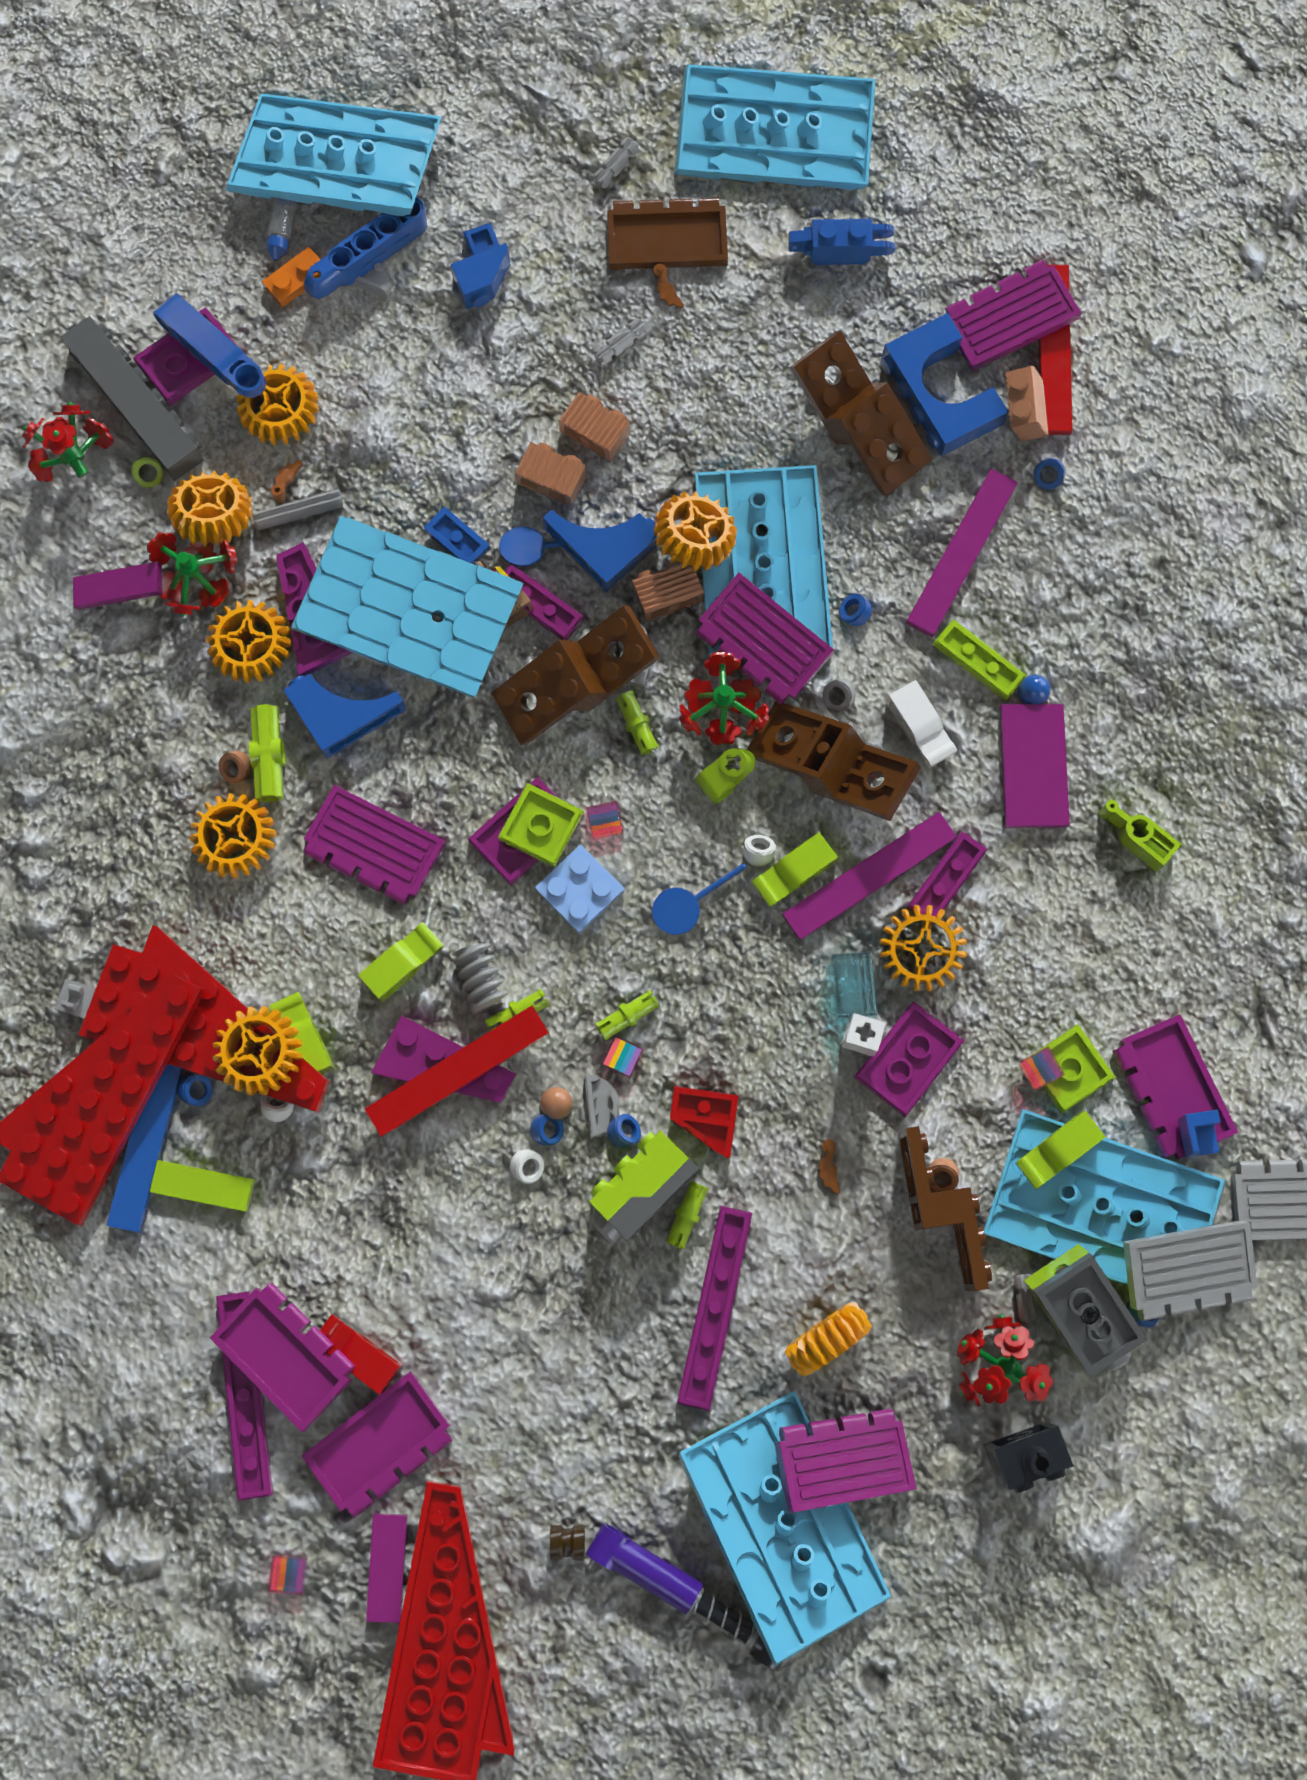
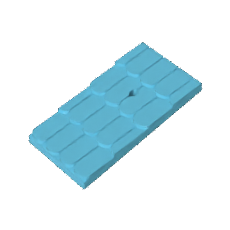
(775, 127)
(334, 154)
(790, 555)
(379, 602)
(1097, 1199)
(747, 1511)

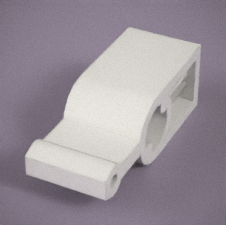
(921, 723)
(863, 1034)

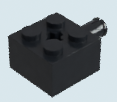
(1028, 1457)

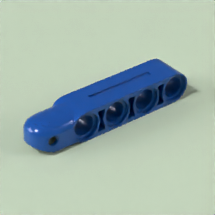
(358, 261)
(210, 346)

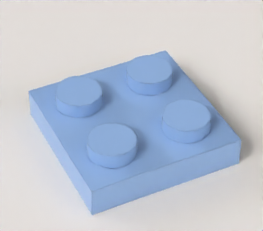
(579, 889)

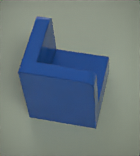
(1199, 1133)

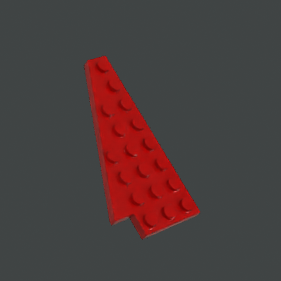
(135, 975)
(82, 1117)
(444, 1673)

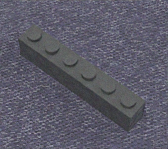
(132, 398)

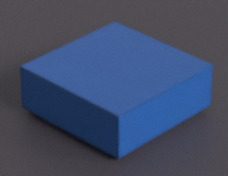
(480, 239)

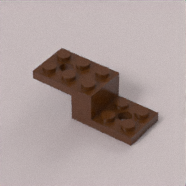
(861, 413)
(575, 675)
(834, 760)
(944, 1209)

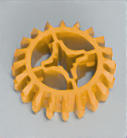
(280, 389)
(209, 515)
(690, 539)
(225, 638)
(227, 846)
(927, 920)
(233, 1060)
(828, 1339)

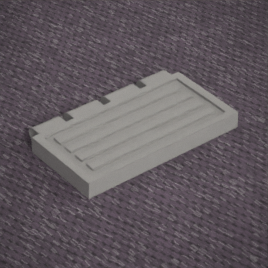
(1272, 1200)
(1190, 1269)

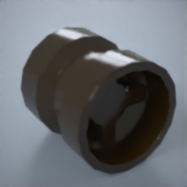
(567, 1542)

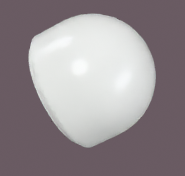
(759, 857)
(275, 1113)
(518, 1161)

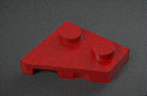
(706, 1116)

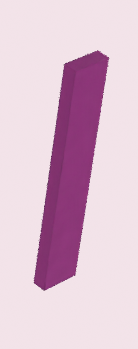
(961, 553)
(869, 876)
(714, 1308)
(245, 1419)

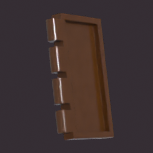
(667, 235)

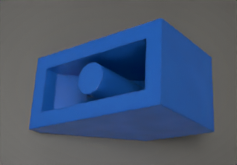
(481, 275)

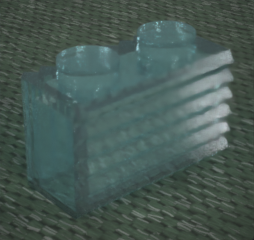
(852, 985)

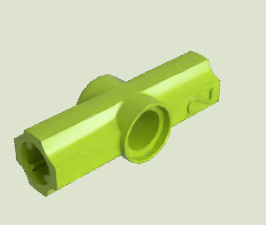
(267, 753)

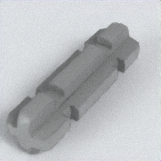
(615, 162)
(620, 342)
(1027, 1307)

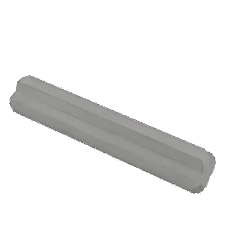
(298, 509)

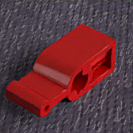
(371, 1363)

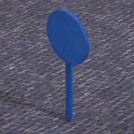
(524, 546)
(678, 909)

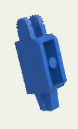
(842, 241)

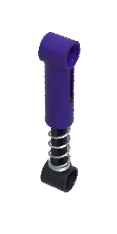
(673, 1586)

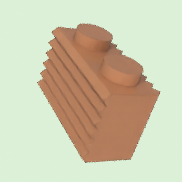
(1026, 403)
(595, 426)
(551, 473)
(667, 590)

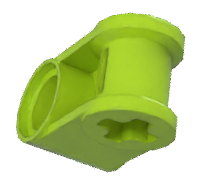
(722, 777)

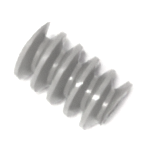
(479, 978)

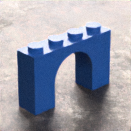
(945, 424)

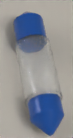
(280, 227)

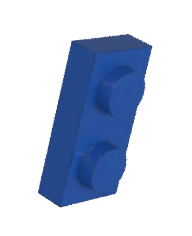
(456, 536)

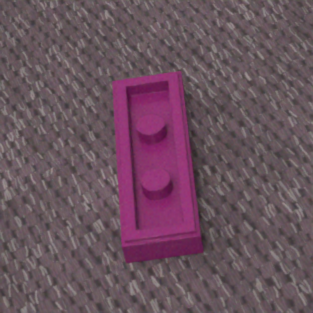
(117, 585)
(549, 609)
(949, 874)
(387, 1567)

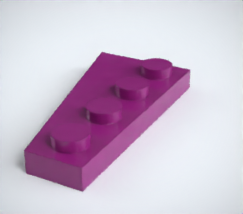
(296, 572)
(417, 1049)

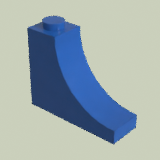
(604, 552)
(338, 720)

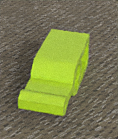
(1152, 846)
(795, 869)
(401, 962)
(313, 1048)
(1060, 1149)

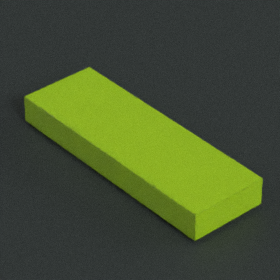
(979, 660)
(202, 1185)

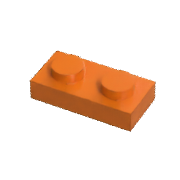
(289, 279)

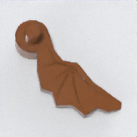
(666, 289)
(283, 479)
(827, 1168)

